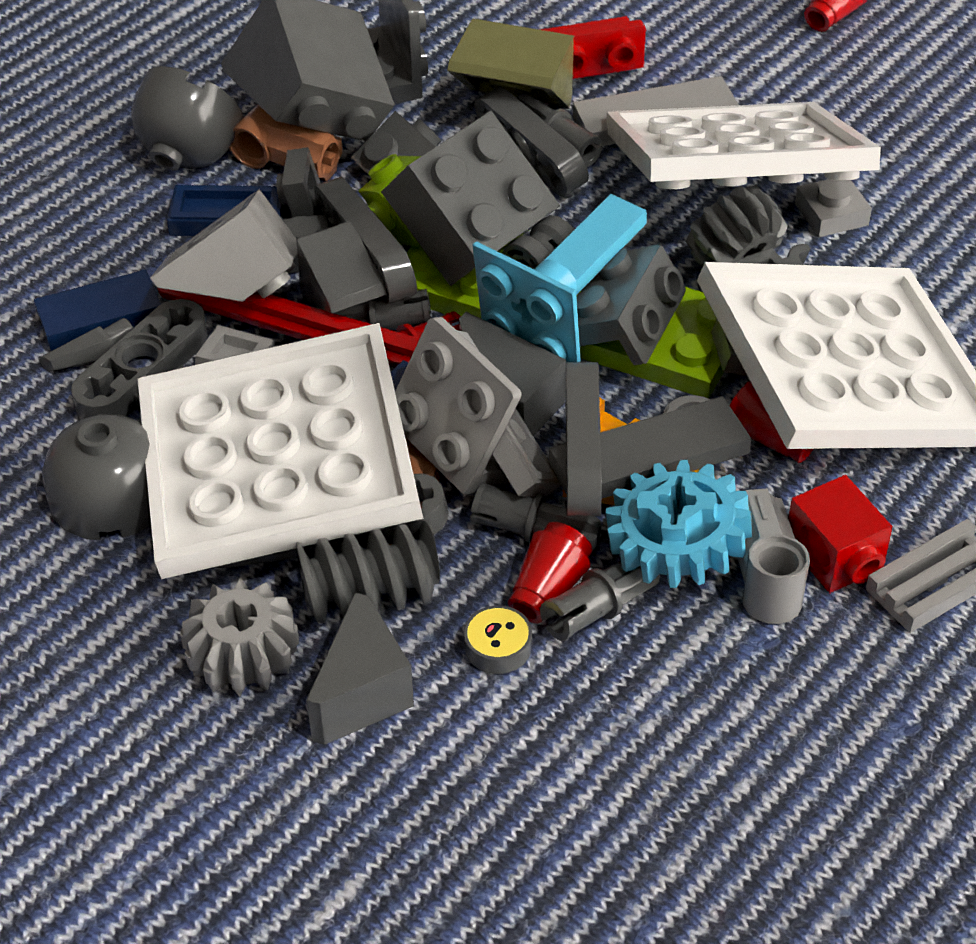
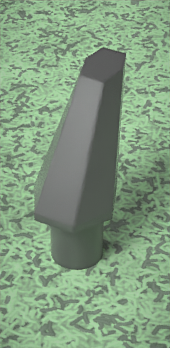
(85, 348)

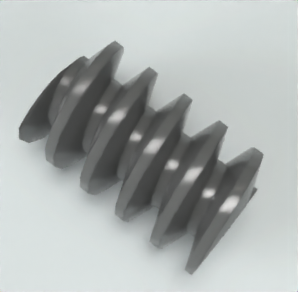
(370, 571)

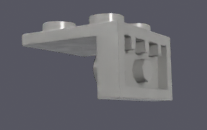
(456, 407)

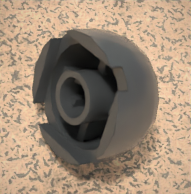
(183, 121)
(99, 477)

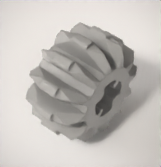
(239, 637)

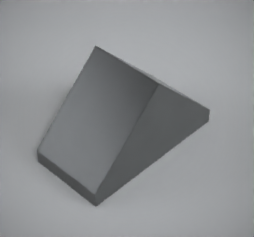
(337, 269)
(360, 678)

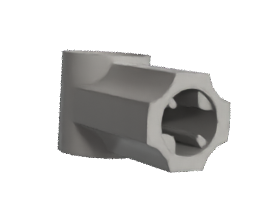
(773, 562)

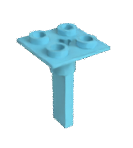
(543, 300)

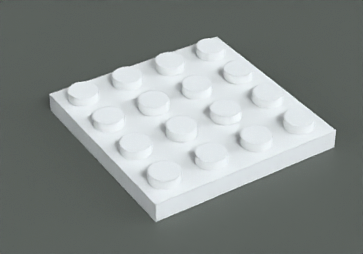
(741, 143)
(845, 355)
(274, 451)

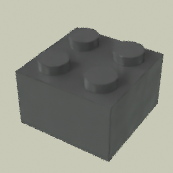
(467, 193)

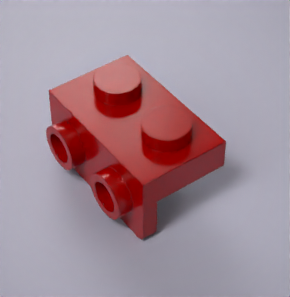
(606, 45)

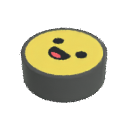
(498, 639)

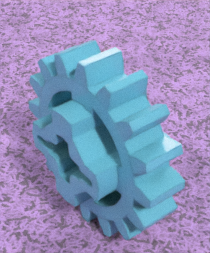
(679, 523)

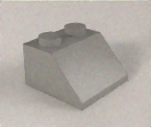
(234, 255)

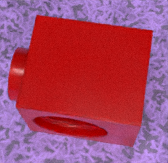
(841, 533)

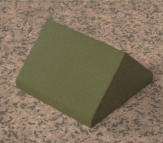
(515, 59)

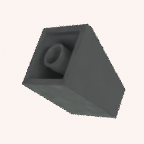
(311, 67)

